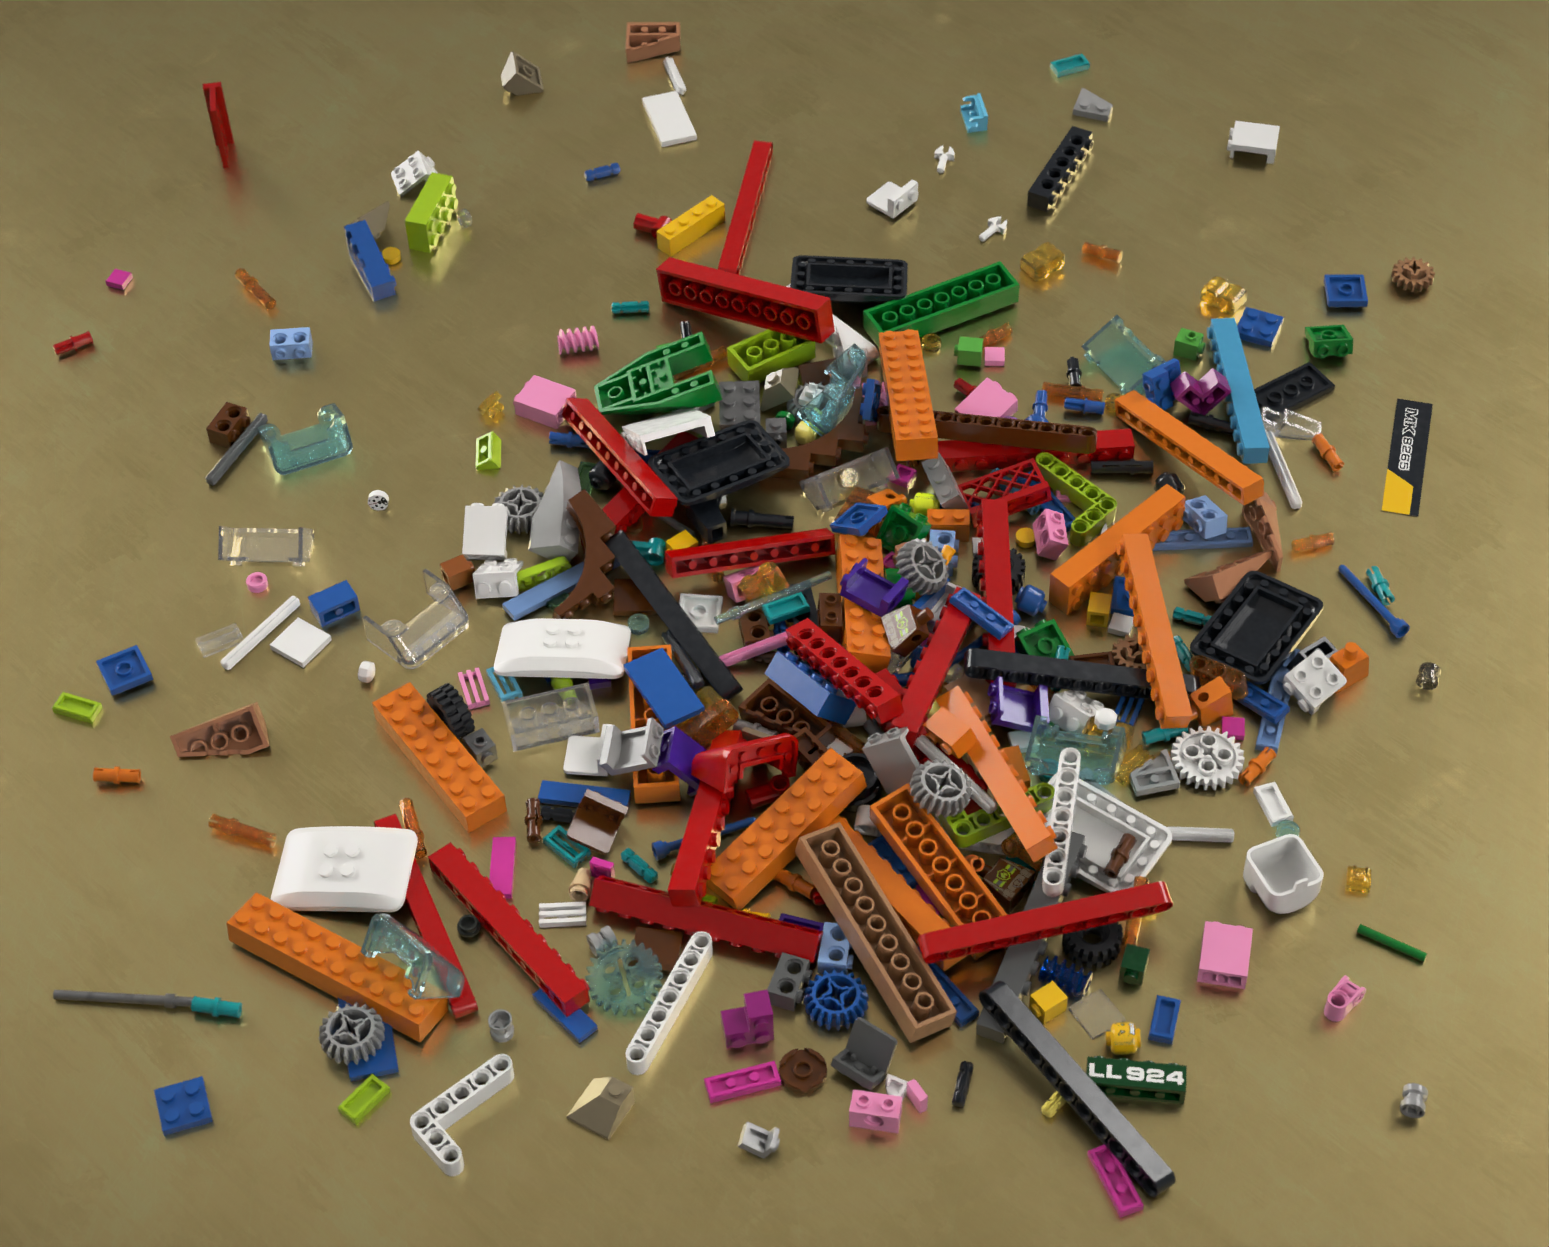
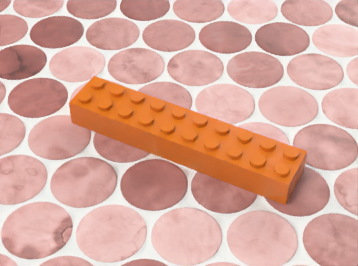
(908, 396)
(333, 965)

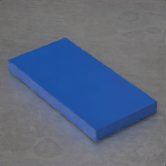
(664, 688)
(382, 1063)

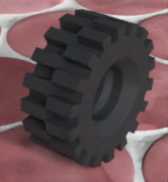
(1017, 570)
(451, 710)
(1094, 953)

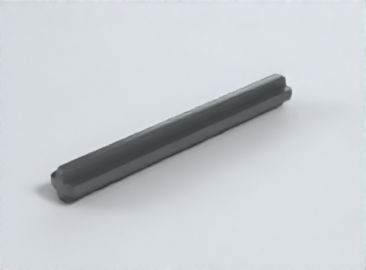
(236, 449)

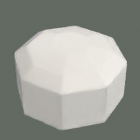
(366, 671)
(1105, 719)

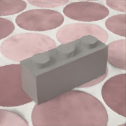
(944, 483)

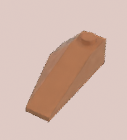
(1263, 522)
(1220, 582)
(232, 733)

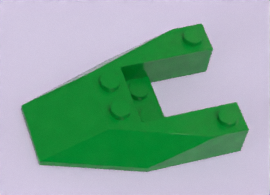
(649, 382)

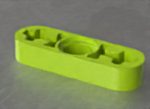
(556, 566)

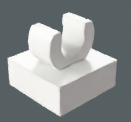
(809, 393)

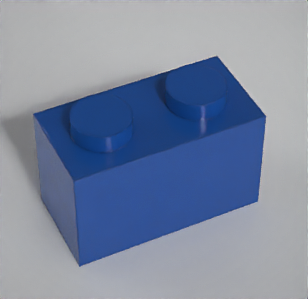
(334, 603)

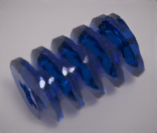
(1065, 976)

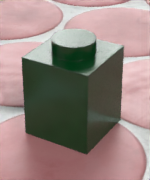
(1134, 964)

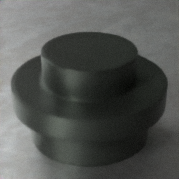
(468, 926)

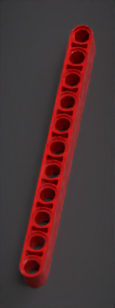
(746, 207)
(1044, 922)
(431, 926)

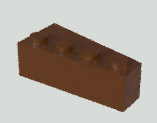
(783, 713)

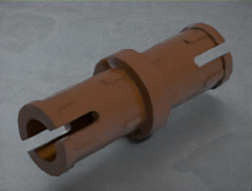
(533, 820)
(1119, 855)

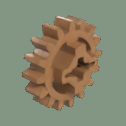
(1413, 274)
(1128, 653)

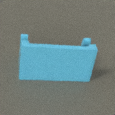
(974, 114)

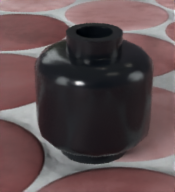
(601, 477)
(1170, 479)

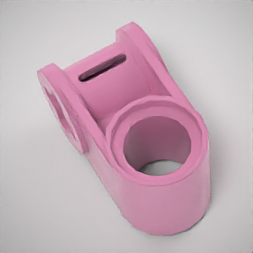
(1343, 999)

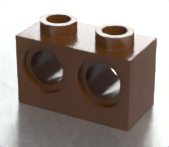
(228, 425)
(830, 614)
(754, 627)
(809, 748)

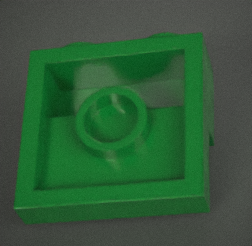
(1329, 341)
(902, 526)
(1041, 639)

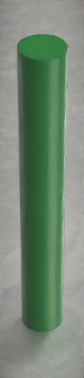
(1391, 942)

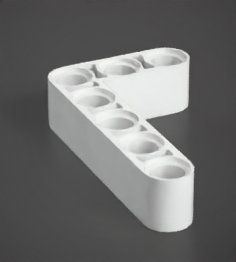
(456, 1109)

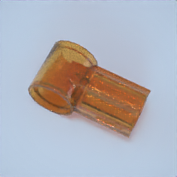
(1013, 847)

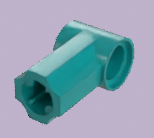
(652, 551)

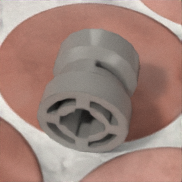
(597, 940)
(501, 1025)
(1413, 1101)

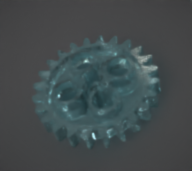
(645, 970)

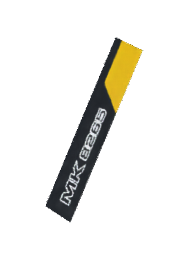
(1407, 457)

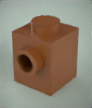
(457, 572)

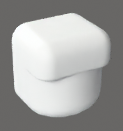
(1283, 874)

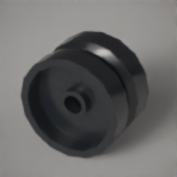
(874, 788)

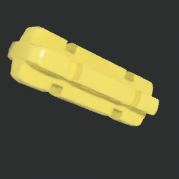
(1055, 1103)

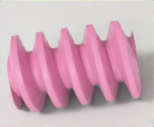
(577, 339)

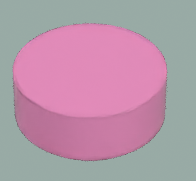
(257, 582)

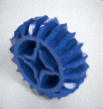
(828, 1009)

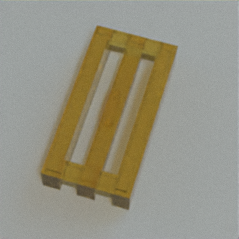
(1130, 759)

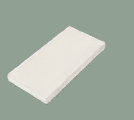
(669, 118)

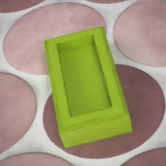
(77, 707)
(363, 1099)

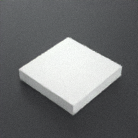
(702, 610)
(300, 642)

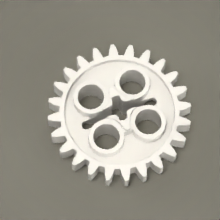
(1207, 758)

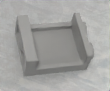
(631, 748)
(891, 758)

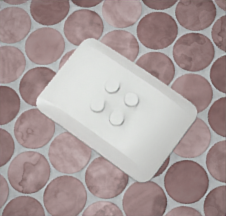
(563, 649)
(1103, 824)
(345, 869)

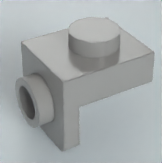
(758, 1140)

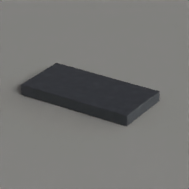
(1294, 389)

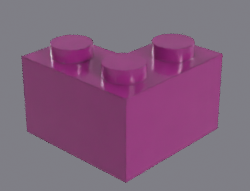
(1201, 394)
(749, 1023)

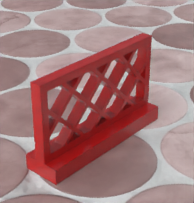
(219, 119)
(1018, 501)

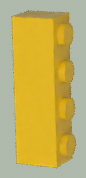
(691, 226)

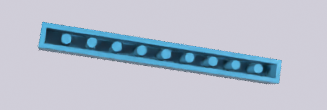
(1242, 401)

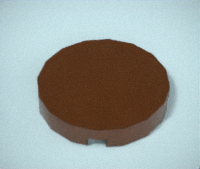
(802, 1071)

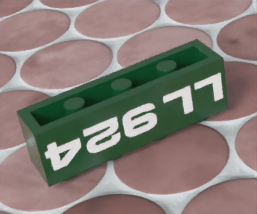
(1138, 1079)

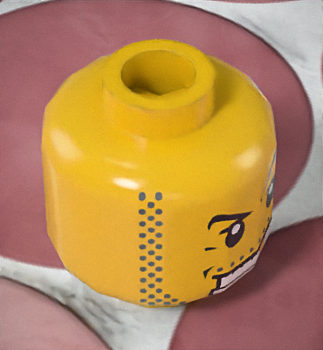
(1123, 1038)

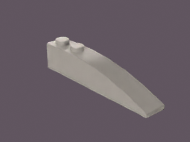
(552, 526)

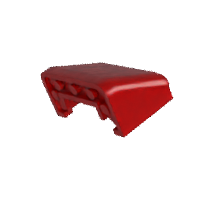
(725, 764)

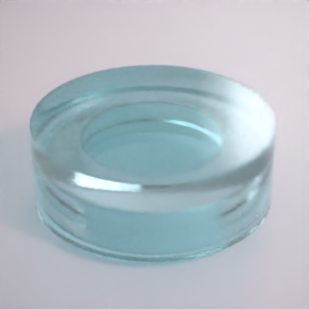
(638, 624)
(1287, 827)

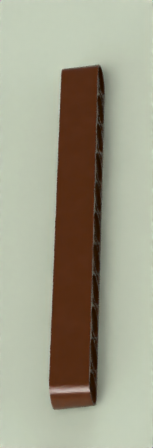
(1006, 431)

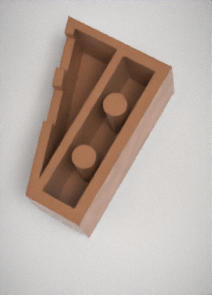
(651, 39)

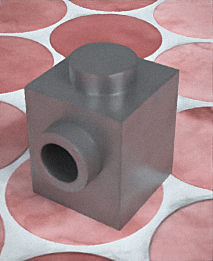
(777, 430)
(480, 747)

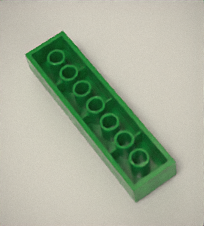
(945, 303)

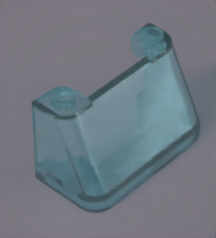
(1121, 355)
(834, 401)
(309, 445)
(1099, 755)
(427, 968)

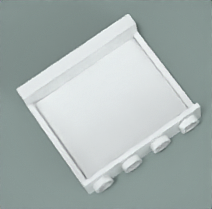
(665, 425)

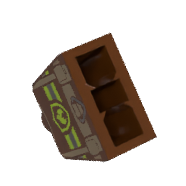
(906, 628)
(1007, 882)

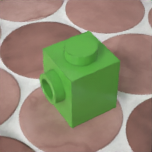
(1189, 344)
(969, 351)

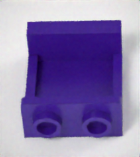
(872, 590)
(1015, 706)
(677, 755)

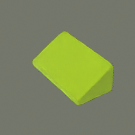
(488, 452)

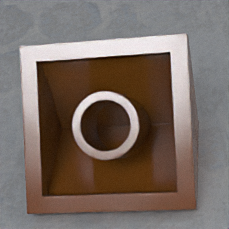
(814, 372)

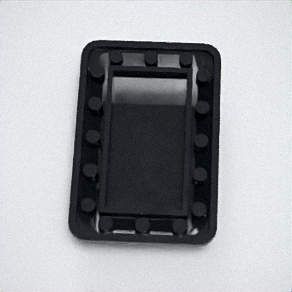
(850, 278)
(719, 463)
(1258, 626)

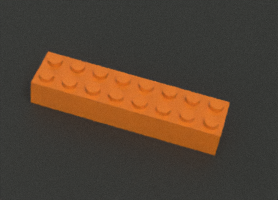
(1098, 561)
(862, 630)
(439, 757)
(649, 785)
(773, 837)
(934, 860)

